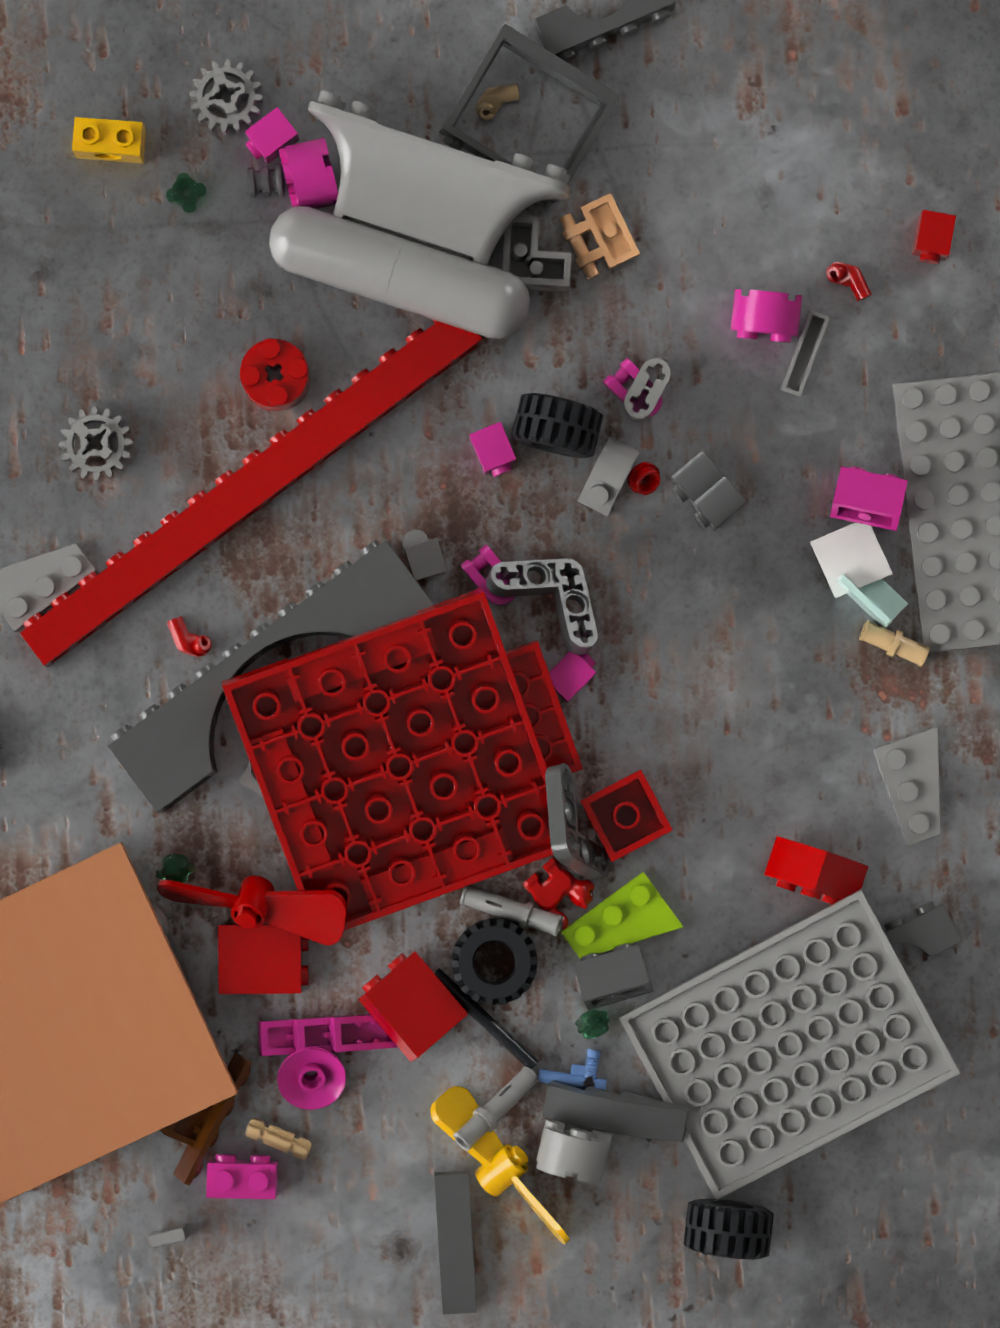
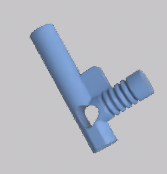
(577, 1074)

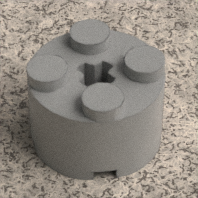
(573, 1151)

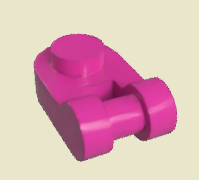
(615, 382)
(472, 570)

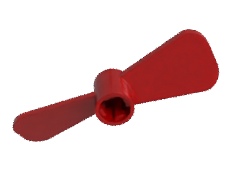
(307, 913)

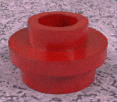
(644, 478)

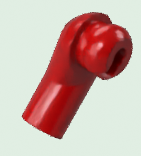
(849, 276)
(186, 641)

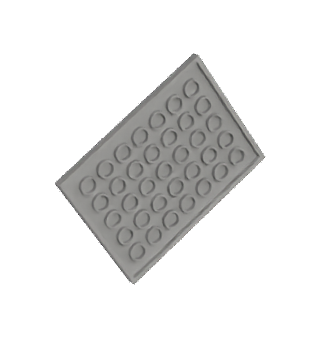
(790, 1044)

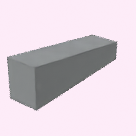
(805, 352)

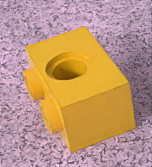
(109, 140)

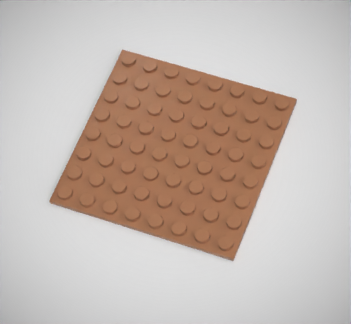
(93, 1024)

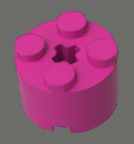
(309, 174)
(766, 314)

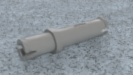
(525, 914)
(486, 1118)

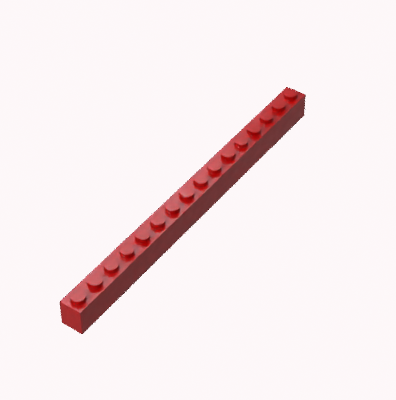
(246, 490)

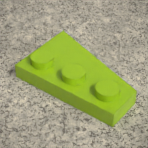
(622, 918)

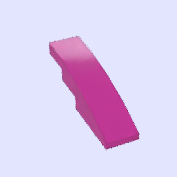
(327, 1033)

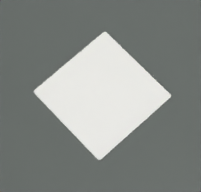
(853, 553)

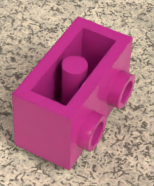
(869, 498)
(242, 1178)

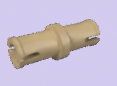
(894, 643)

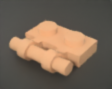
(609, 232)

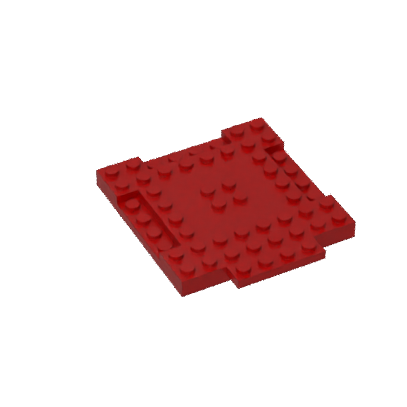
(406, 757)

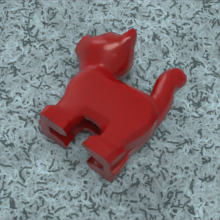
(558, 885)

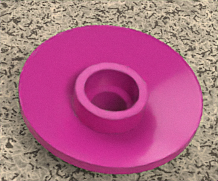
(311, 1090)

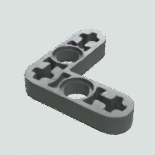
(553, 584)
(566, 842)

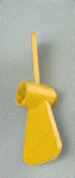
(500, 1164)

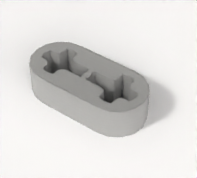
(653, 393)

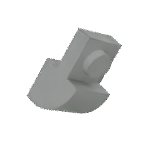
(608, 476)

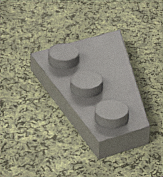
(36, 582)
(912, 783)

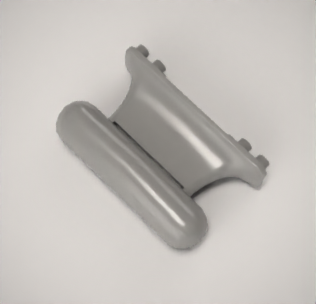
(413, 222)

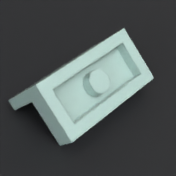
(875, 599)

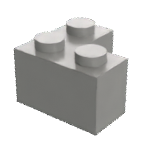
(536, 268)

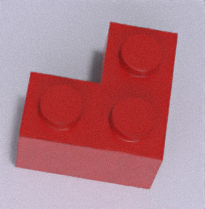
(814, 871)

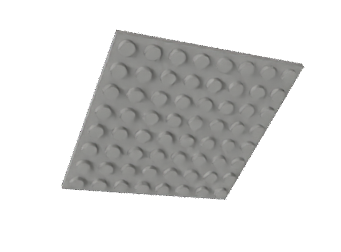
(953, 505)

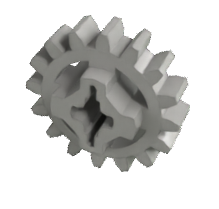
(214, 102)
(106, 431)

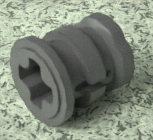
(266, 181)

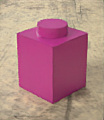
(269, 135)
(493, 450)
(572, 674)

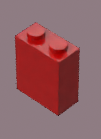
(261, 960)
(412, 1005)

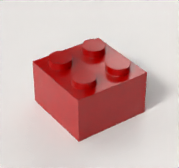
(626, 815)

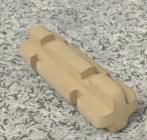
(278, 1138)

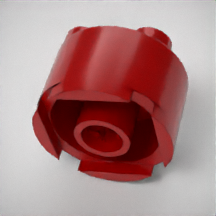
(268, 356)

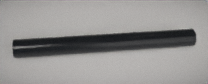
(488, 1022)

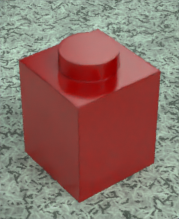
(933, 236)

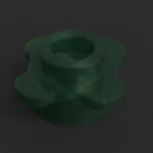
(184, 183)
(175, 868)
(593, 1023)

